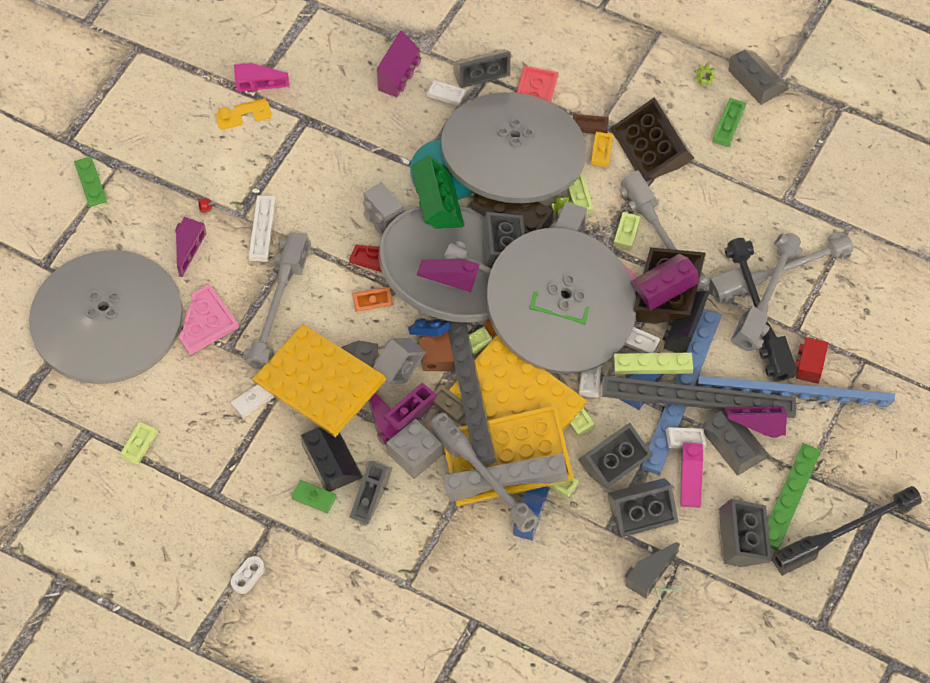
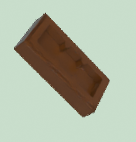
(591, 124)

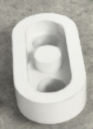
(246, 575)

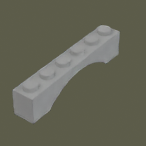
(538, 470)

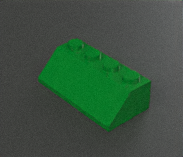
(437, 194)

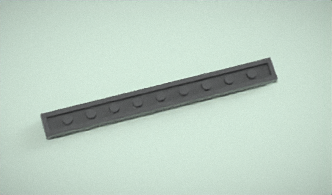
(471, 393)
(691, 395)

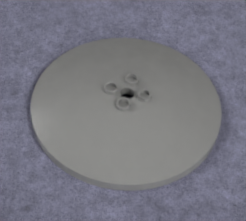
(507, 168)
(412, 240)
(552, 263)
(110, 343)

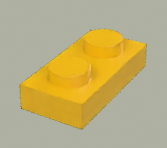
(602, 149)

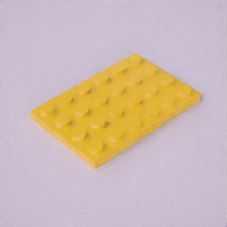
(319, 380)
(517, 387)
(515, 440)

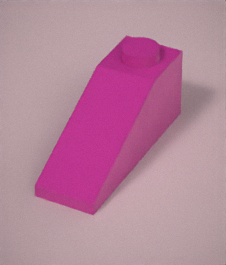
(257, 77)
(691, 474)

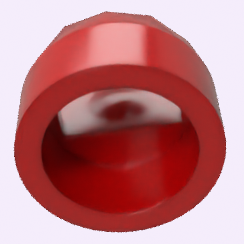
(203, 205)

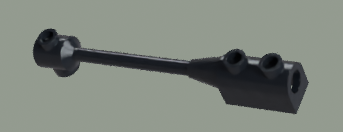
(774, 348)
(808, 548)

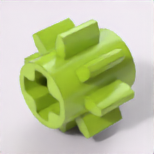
(709, 74)
(559, 203)

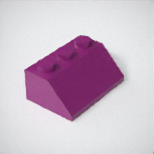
(398, 65)
(666, 281)

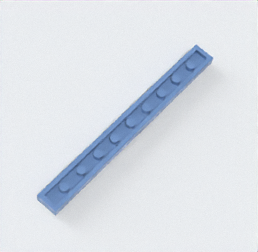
(804, 392)
(673, 414)

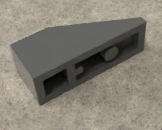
(370, 491)
(650, 570)

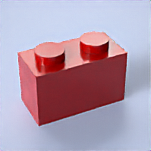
(812, 360)

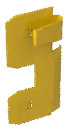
(259, 108)

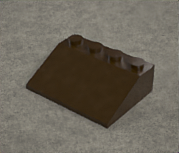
(652, 141)
(677, 307)

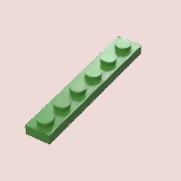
(791, 494)

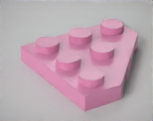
(206, 320)

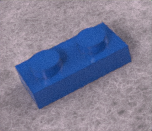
(429, 328)

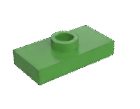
(314, 496)

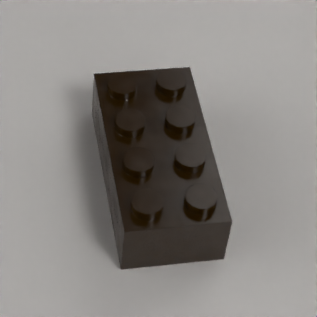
(535, 215)

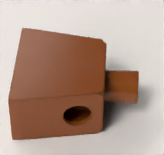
(438, 353)

